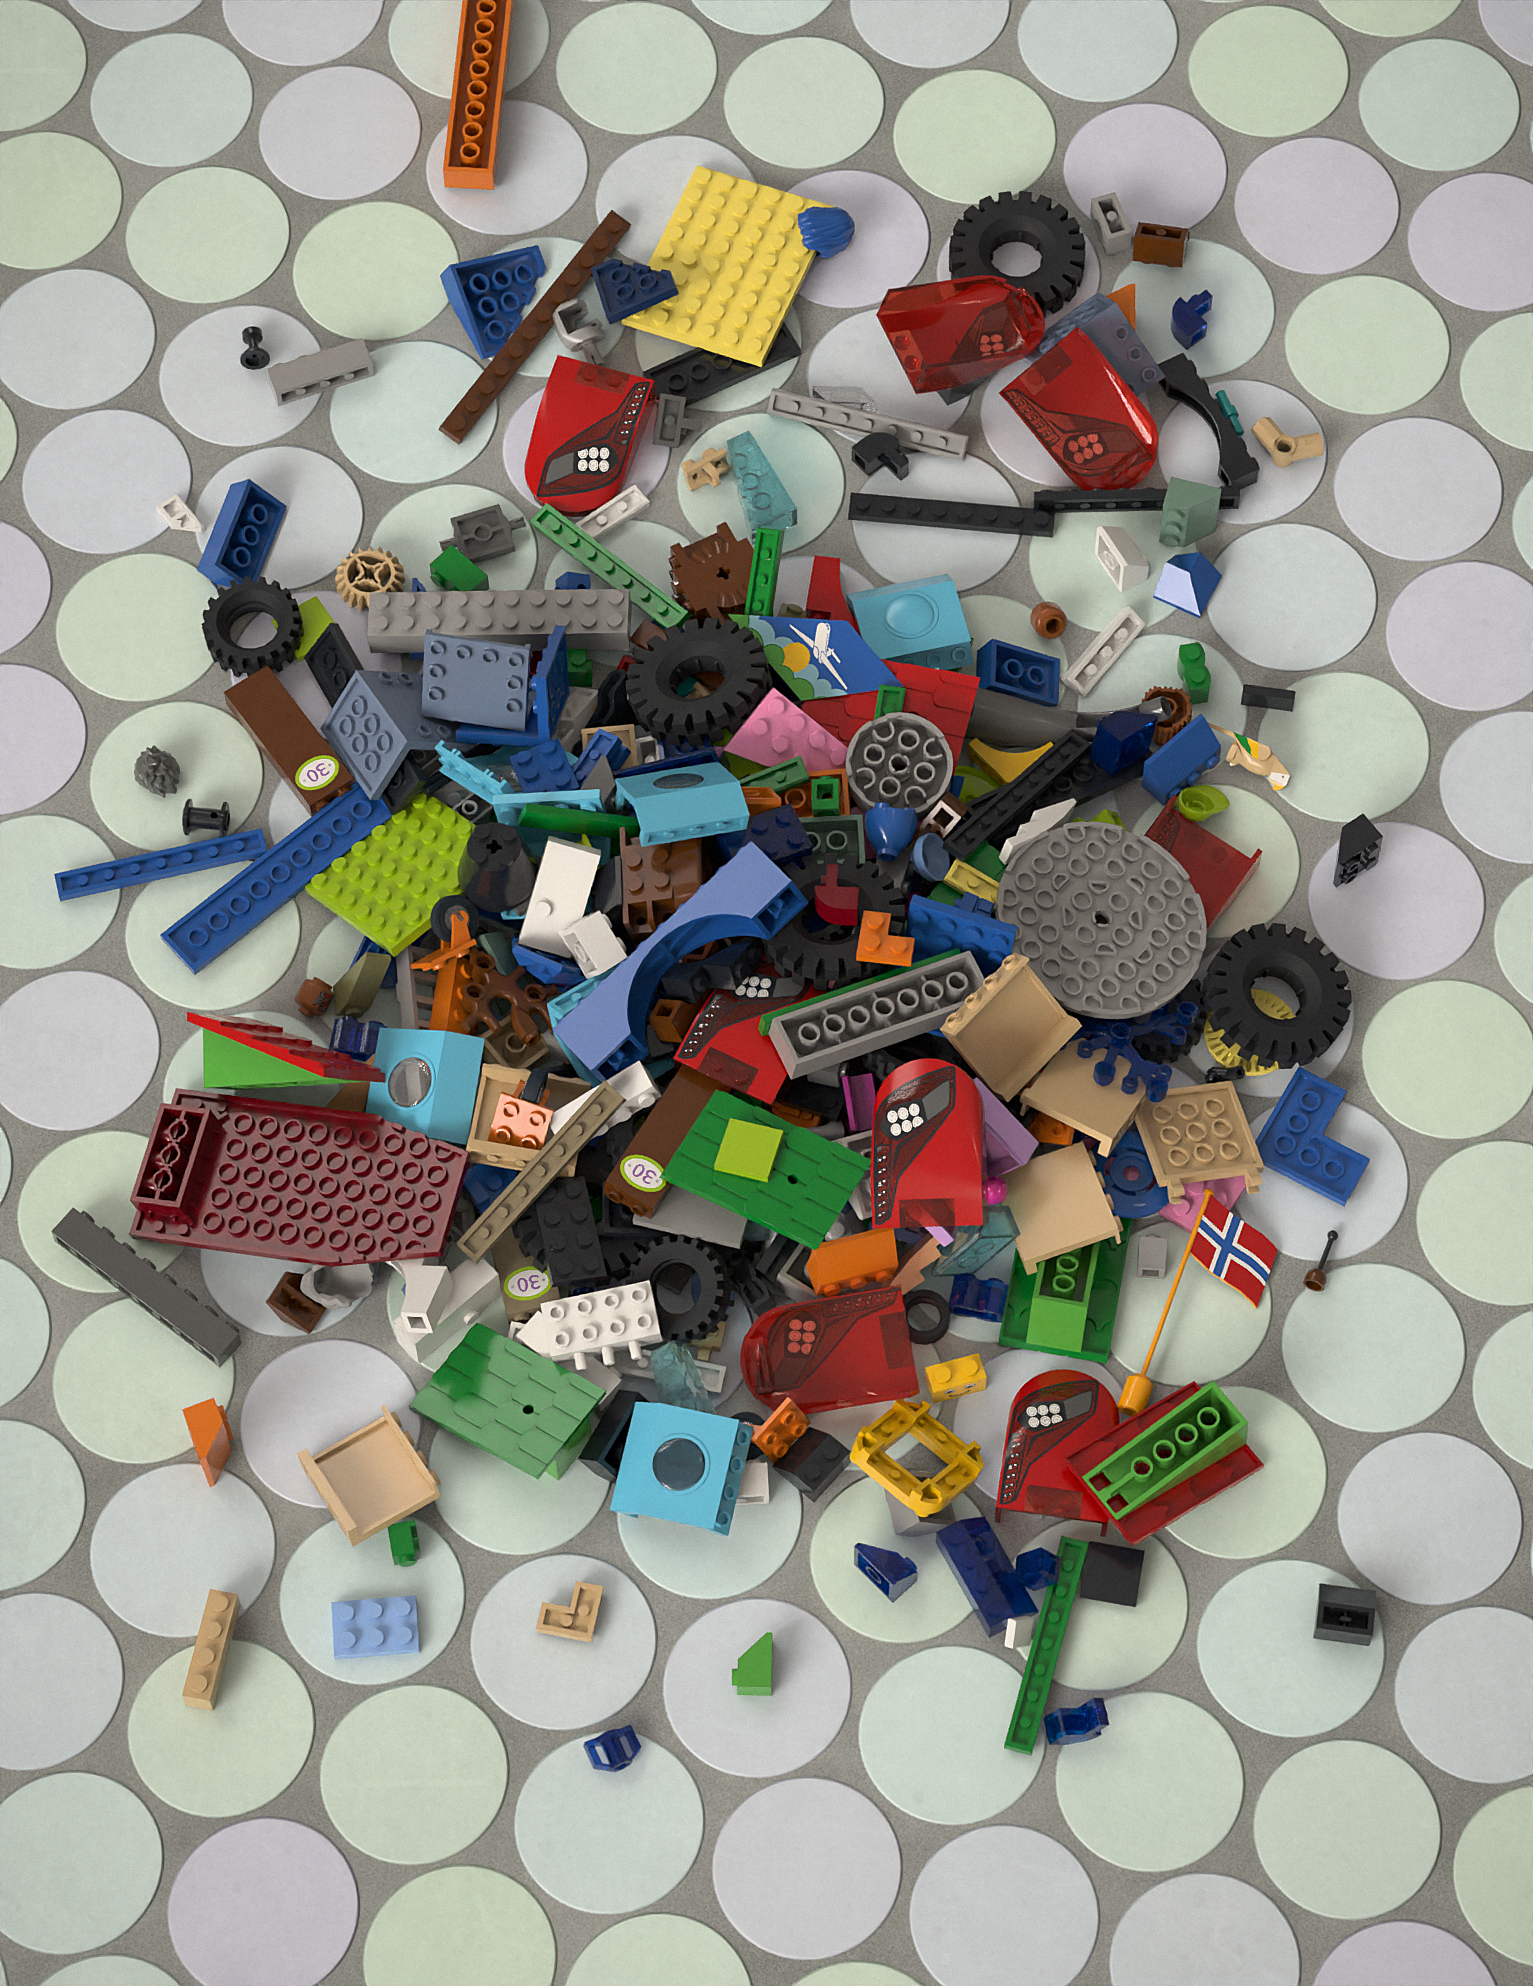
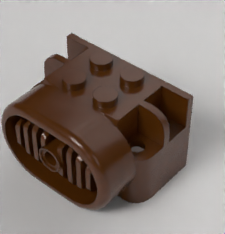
(659, 880)

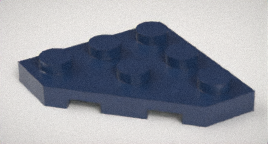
(631, 288)

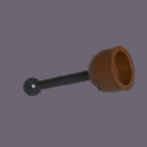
(1316, 1277)

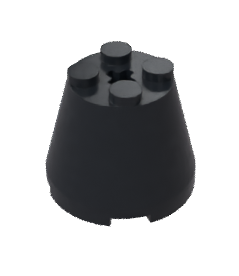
(497, 868)

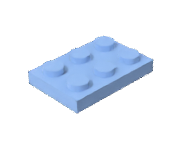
(375, 1627)

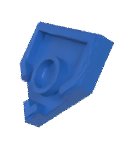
(486, 1183)

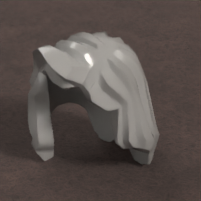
(338, 1285)

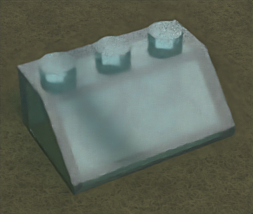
(977, 1244)

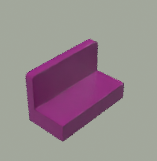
(860, 1100)

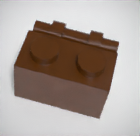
(1160, 244)

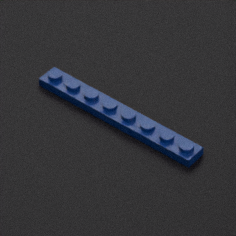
(160, 864)

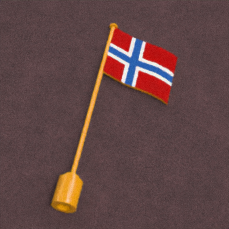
(1230, 1253)

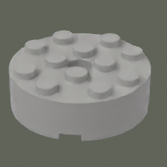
(899, 741)

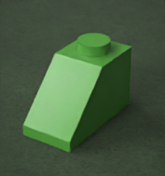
(755, 1669)

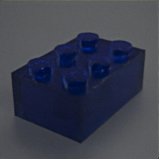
(774, 832)

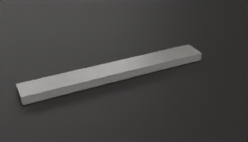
(865, 422)

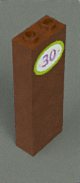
(288, 740)
(637, 1173)

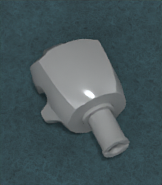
(578, 339)

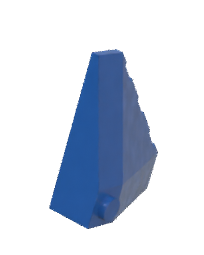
(492, 293)

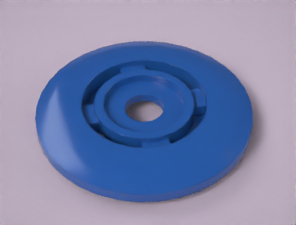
(1128, 1196)

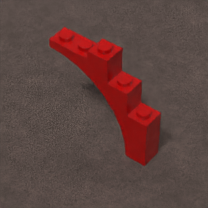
(825, 592)

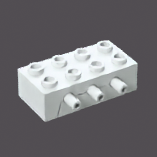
(601, 1324)

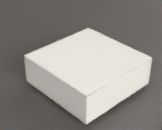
(1019, 1631)

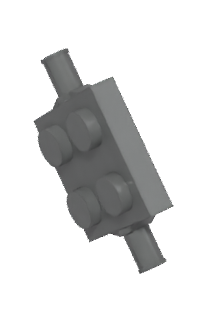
(483, 534)

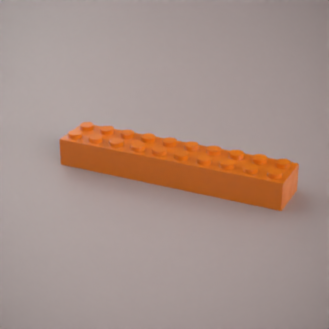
(478, 94)

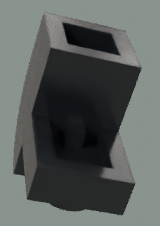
(880, 450)

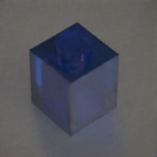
(1037, 1569)

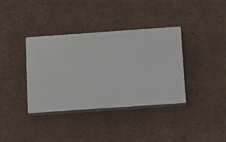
(696, 1218)

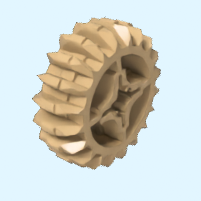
(371, 565)

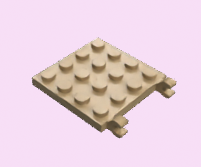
(1199, 1137)

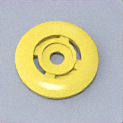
(1226, 1057)

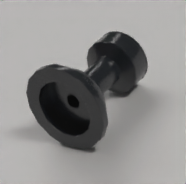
(254, 356)

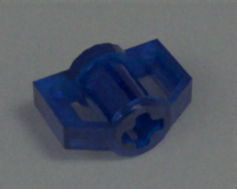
(613, 1749)

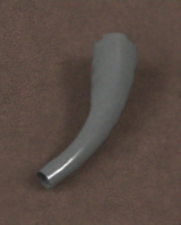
(1017, 722)

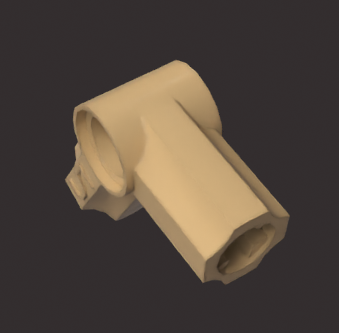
(1275, 440)

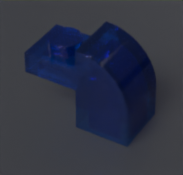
(1187, 320)
(1078, 1724)

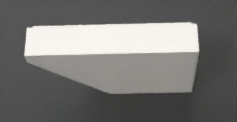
(179, 515)

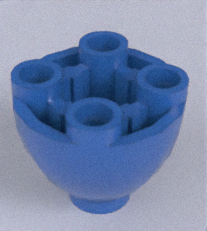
(890, 829)

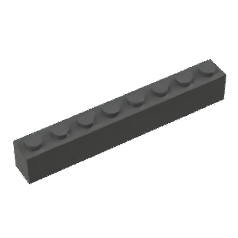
(147, 1287)

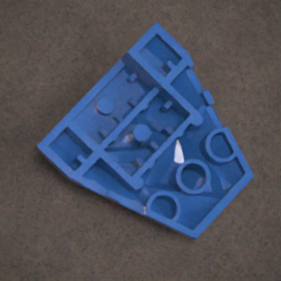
(547, 967)

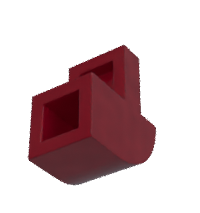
(836, 903)

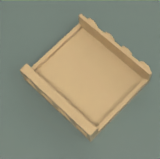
(1009, 1028)
(501, 1079)
(1073, 1096)
(1059, 1205)
(371, 1478)

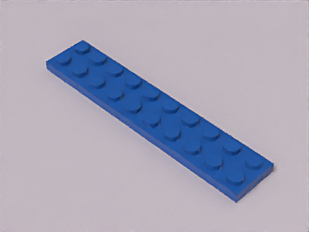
(274, 878)

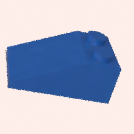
(1018, 672)

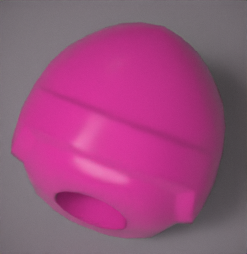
(996, 1190)

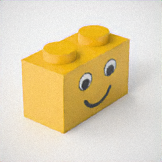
(955, 1378)

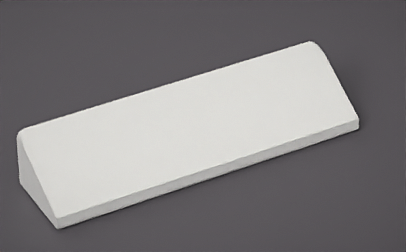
(1103, 651)

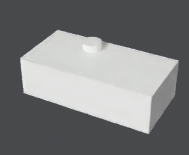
(558, 894)
(472, 1292)

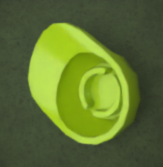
(1201, 802)

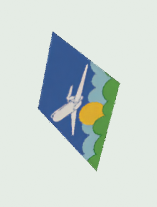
(818, 655)

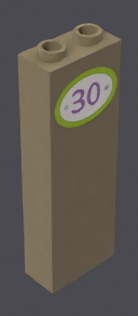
(520, 1282)

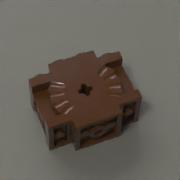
(712, 575)

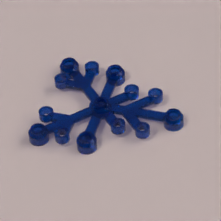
(1121, 1035)

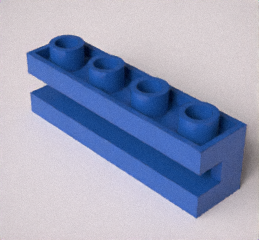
(601, 744)

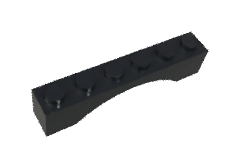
(1184, 385)

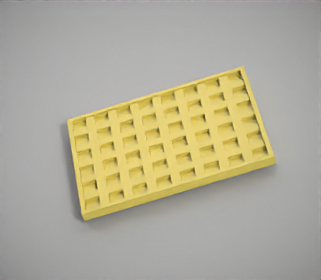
(733, 264)

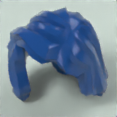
(826, 230)

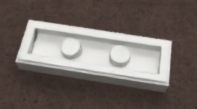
(614, 513)

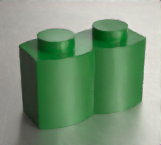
(1193, 672)

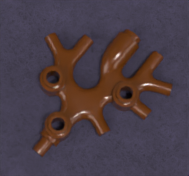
(491, 985)

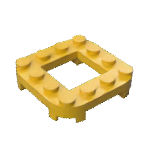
(913, 1418)

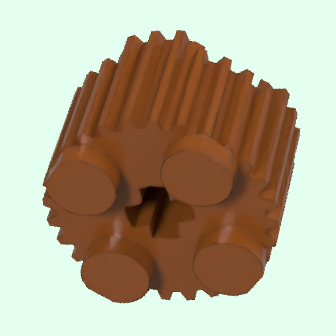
(1180, 709)

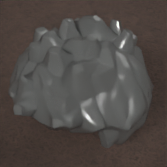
(157, 771)

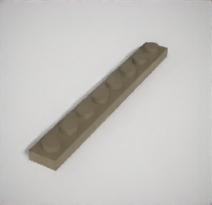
(540, 1172)

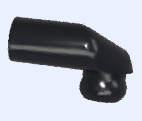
(1223, 1074)

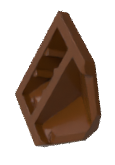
(293, 1305)

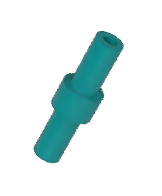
(1229, 411)

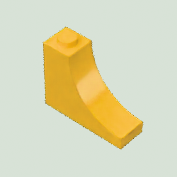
(1002, 765)

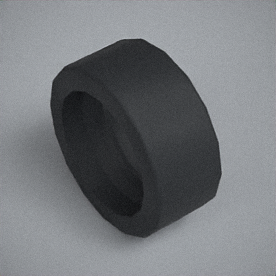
(936, 1300)

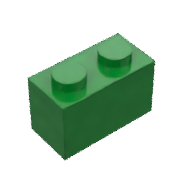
(457, 572)

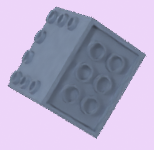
(1113, 337)
(477, 681)
(379, 724)

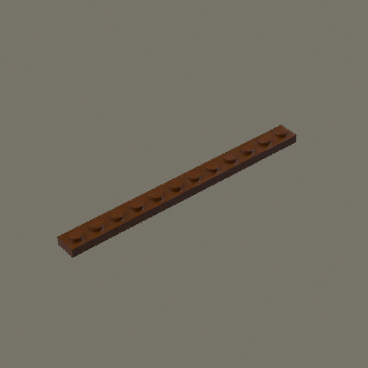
(533, 328)

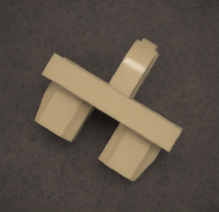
(713, 463)

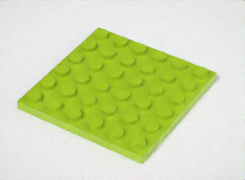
(397, 873)

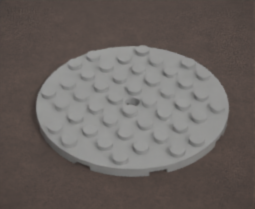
(1142, 891)

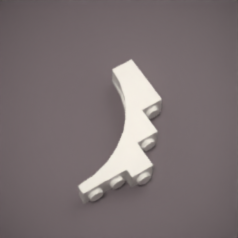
(426, 1292)

